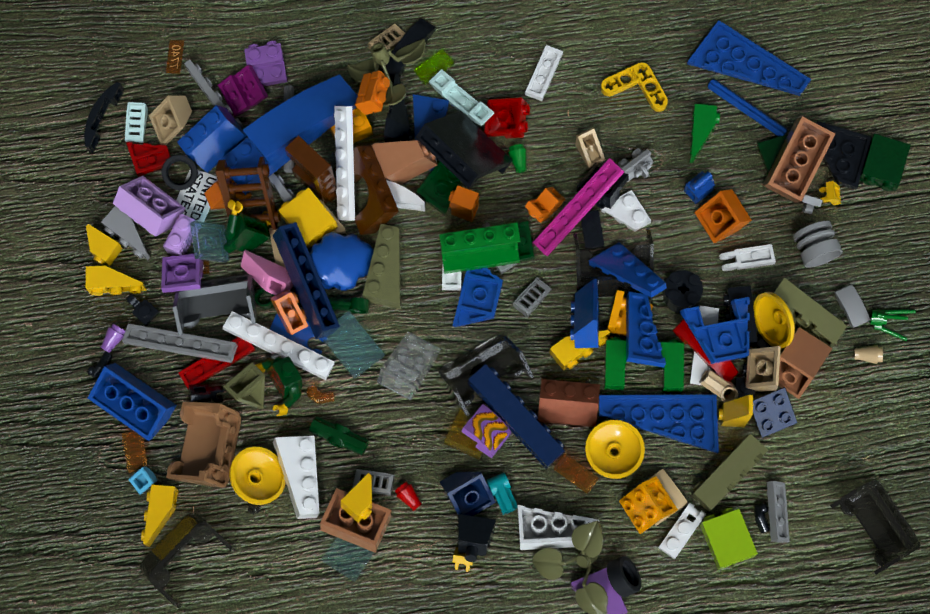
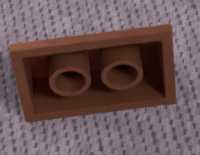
(568, 403)

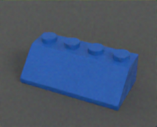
(131, 401)

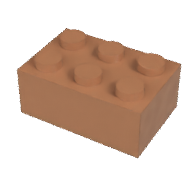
(365, 534)

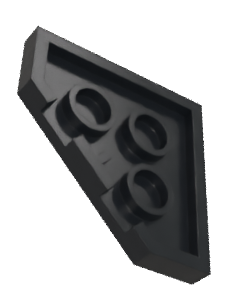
(846, 155)

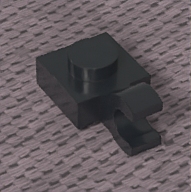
(143, 311)
(740, 385)
(204, 393)

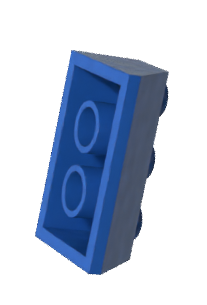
(212, 138)
(585, 316)

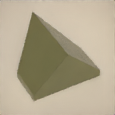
(248, 386)

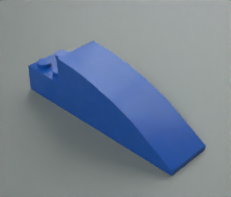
(304, 115)

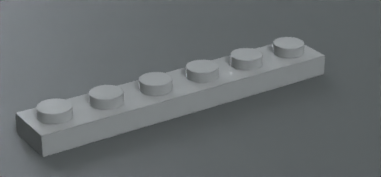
(181, 344)

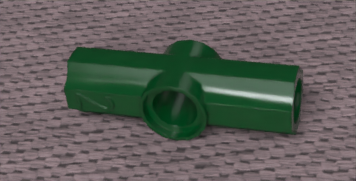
(339, 436)

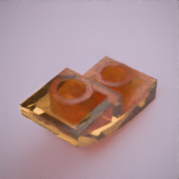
(134, 451)
(576, 473)

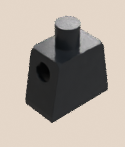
(474, 536)

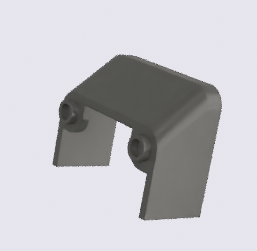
(214, 299)

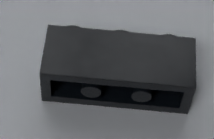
(737, 293)

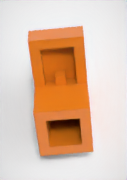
(545, 204)

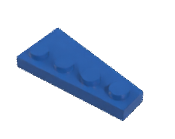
(641, 335)

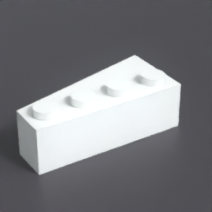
(299, 468)
(547, 529)

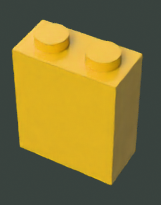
(310, 216)

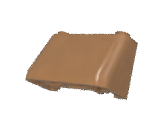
(207, 444)

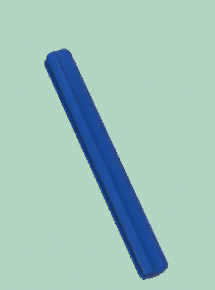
(747, 108)

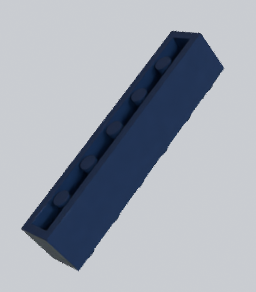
(306, 280)
(516, 416)

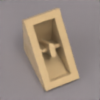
(589, 147)

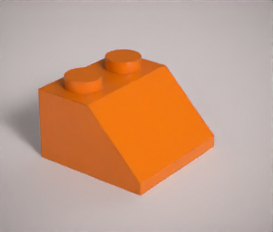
(722, 215)

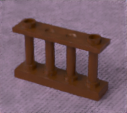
(229, 189)

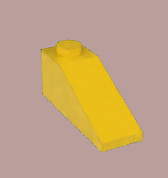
(736, 412)

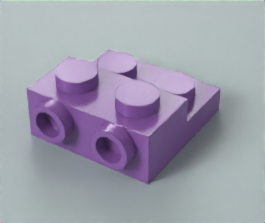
(267, 62)
(181, 273)

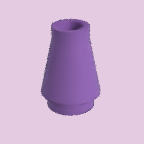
(112, 338)

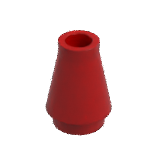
(408, 495)

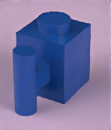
(699, 187)

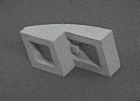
(852, 305)

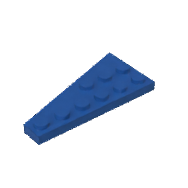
(677, 417)

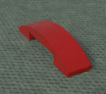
(723, 369)

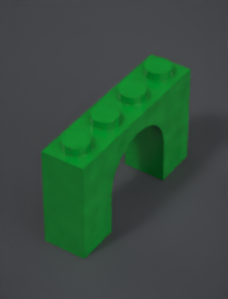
(616, 360)

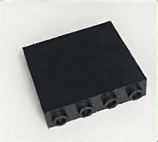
(463, 148)

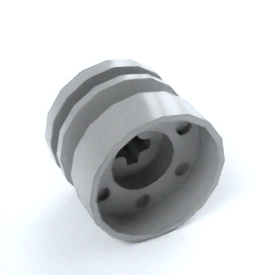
(817, 244)

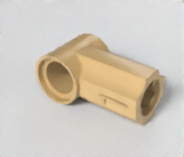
(718, 385)

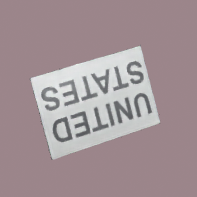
(194, 198)

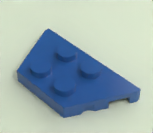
(478, 297)

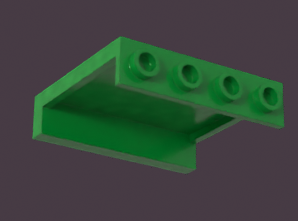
(480, 248)

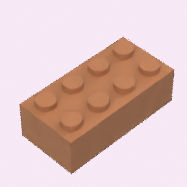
(799, 159)

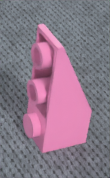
(267, 274)

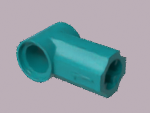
(501, 490)

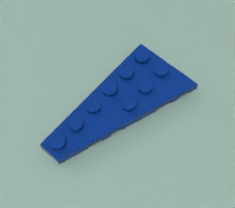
(737, 56)

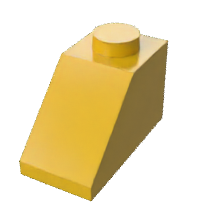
(102, 246)
(359, 500)

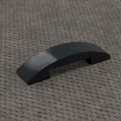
(417, 32)
(110, 96)

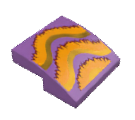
(487, 431)

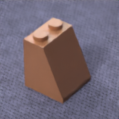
(403, 160)
(801, 362)

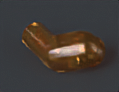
(318, 397)

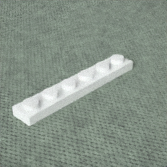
(344, 163)
(278, 344)

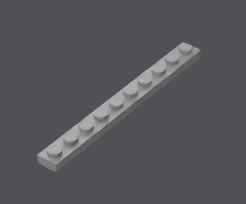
(215, 98)

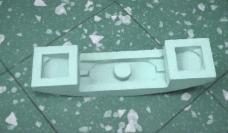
(460, 99)

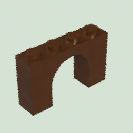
(312, 170)
(380, 203)

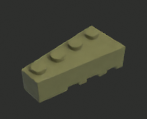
(729, 473)

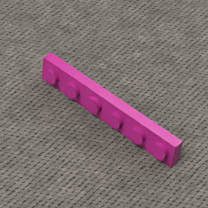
(578, 207)

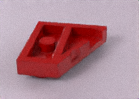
(147, 157)

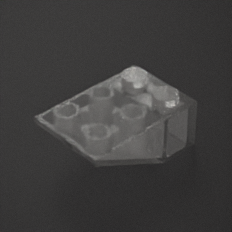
(408, 365)

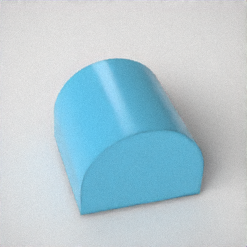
(143, 479)

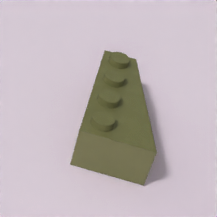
(384, 273)
(810, 314)

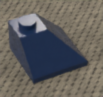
(467, 492)

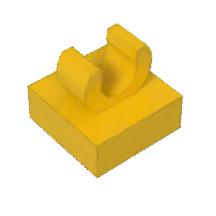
(833, 193)
(459, 558)

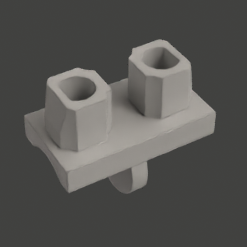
(639, 165)

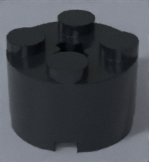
(684, 281)

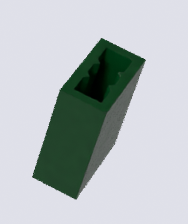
(885, 162)

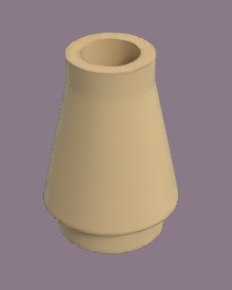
(869, 354)

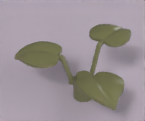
(407, 54)
(589, 540)

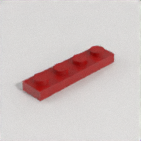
(206, 368)

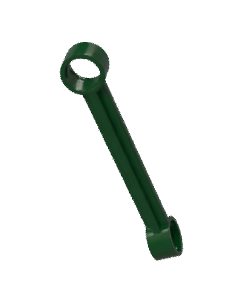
(355, 305)

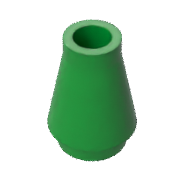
(518, 155)

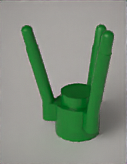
(879, 318)

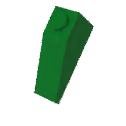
(703, 124)

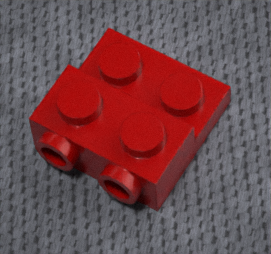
(508, 118)

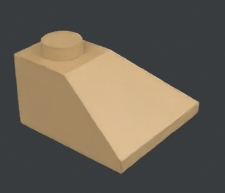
(170, 117)
(763, 369)

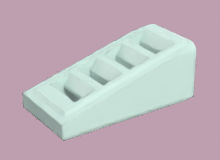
(136, 110)

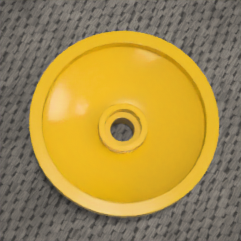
(774, 319)
(618, 436)
(266, 471)

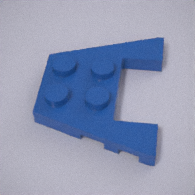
(722, 340)

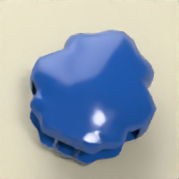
(341, 260)

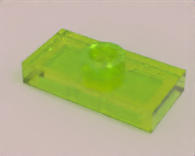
(433, 65)

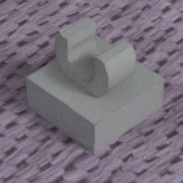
(810, 202)

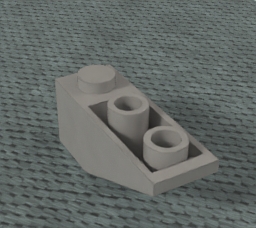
(124, 228)

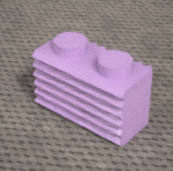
(179, 237)

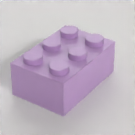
(148, 205)

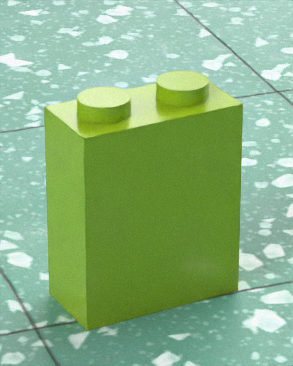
(728, 538)

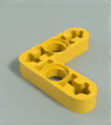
(636, 78)

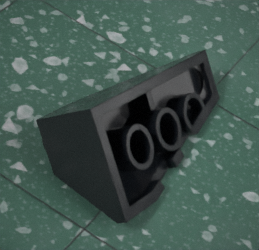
(397, 122)

